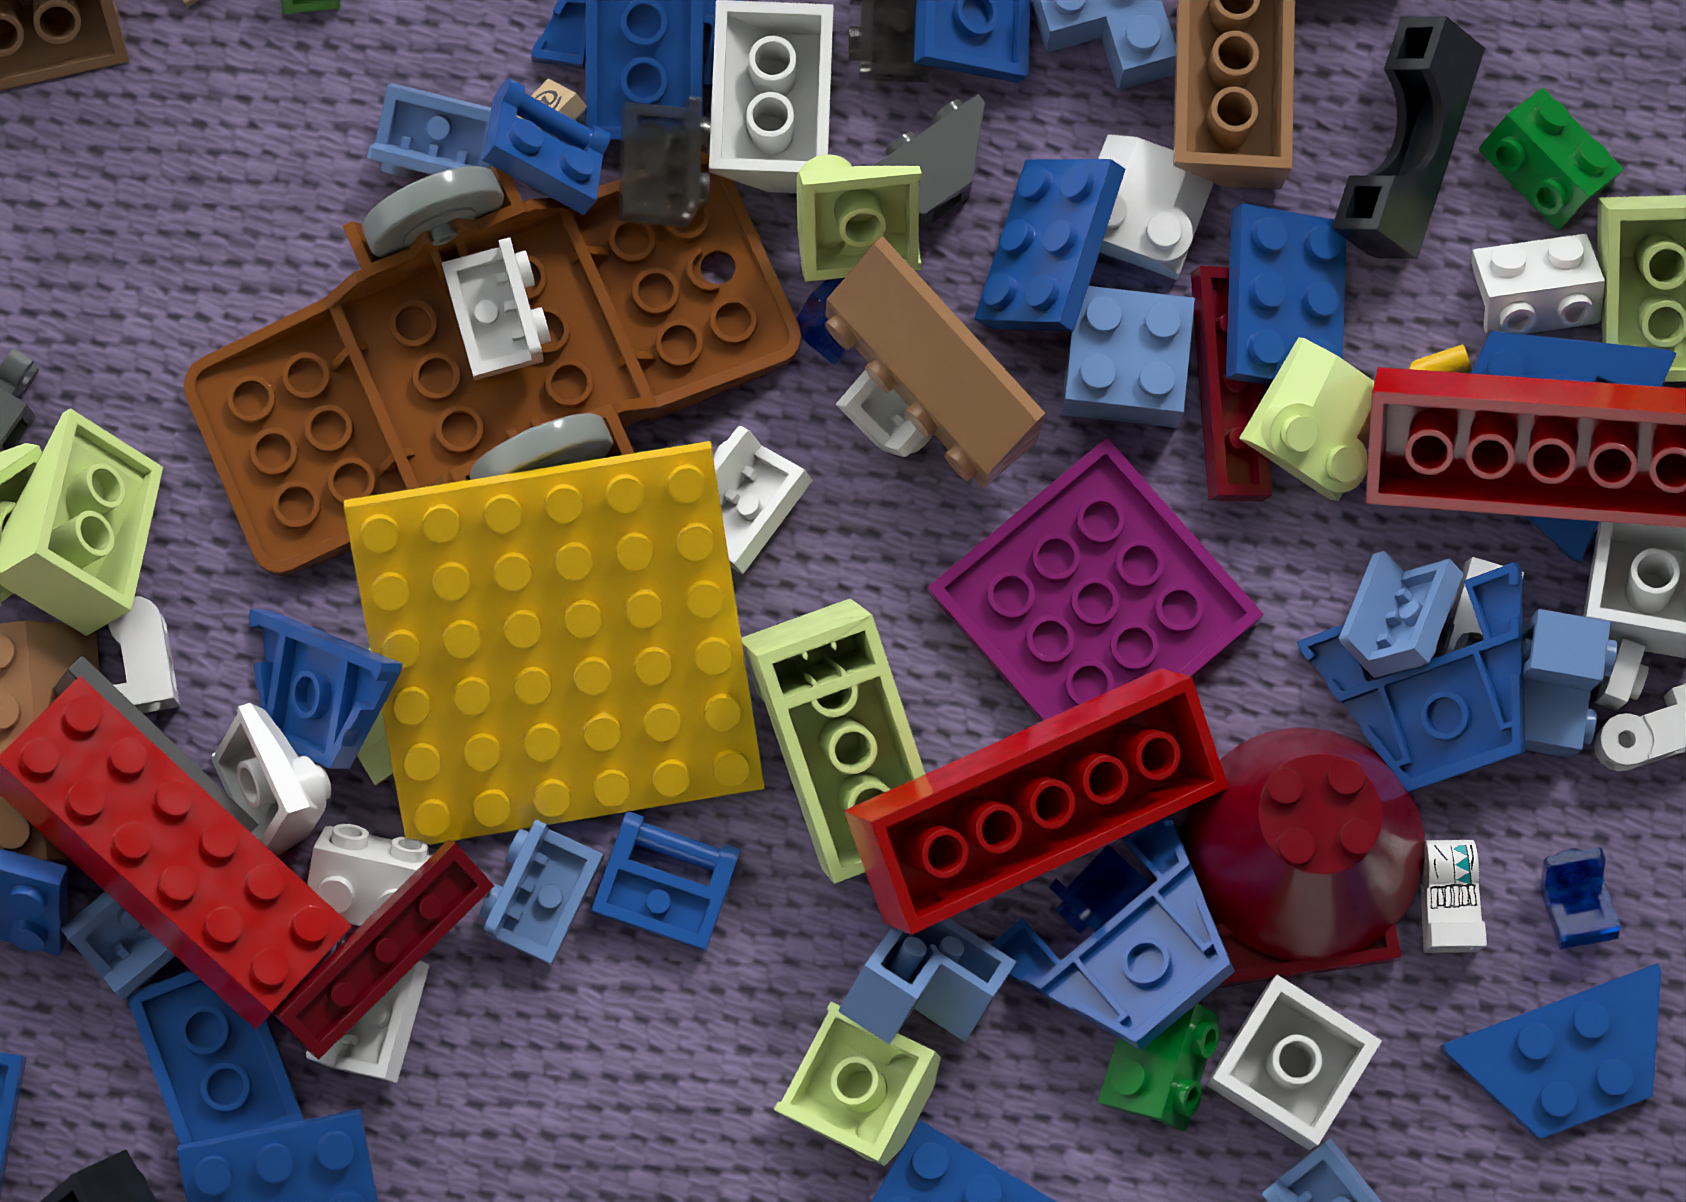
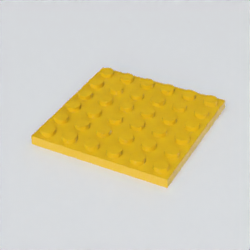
(557, 643)

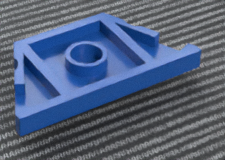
(320, 688)
(1570, 1055)

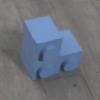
(1131, 31)
(1561, 666)
(936, 972)

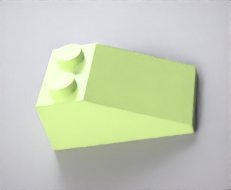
(1644, 274)
(81, 526)

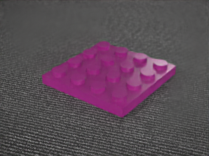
(1092, 590)

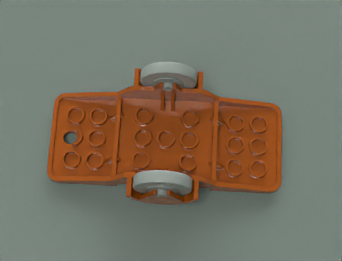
(378, 382)

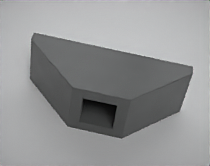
(944, 156)

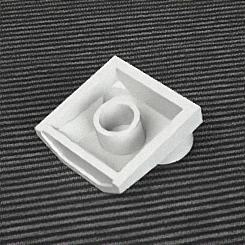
(1154, 206)
(270, 780)

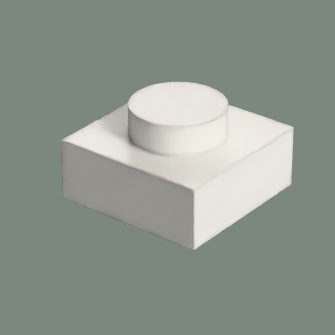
(1626, 679)

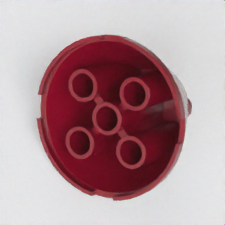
(1307, 845)

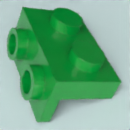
(1549, 158)
(1166, 1074)

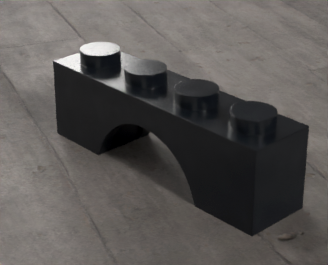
(1432, 80)

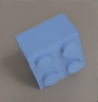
(1129, 357)

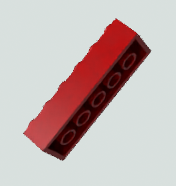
(1528, 447)
(1036, 800)
(168, 852)

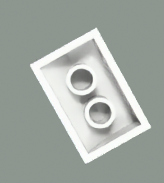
(770, 91)

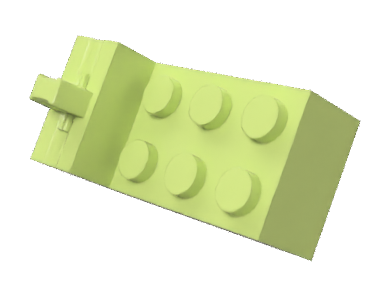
(833, 720)

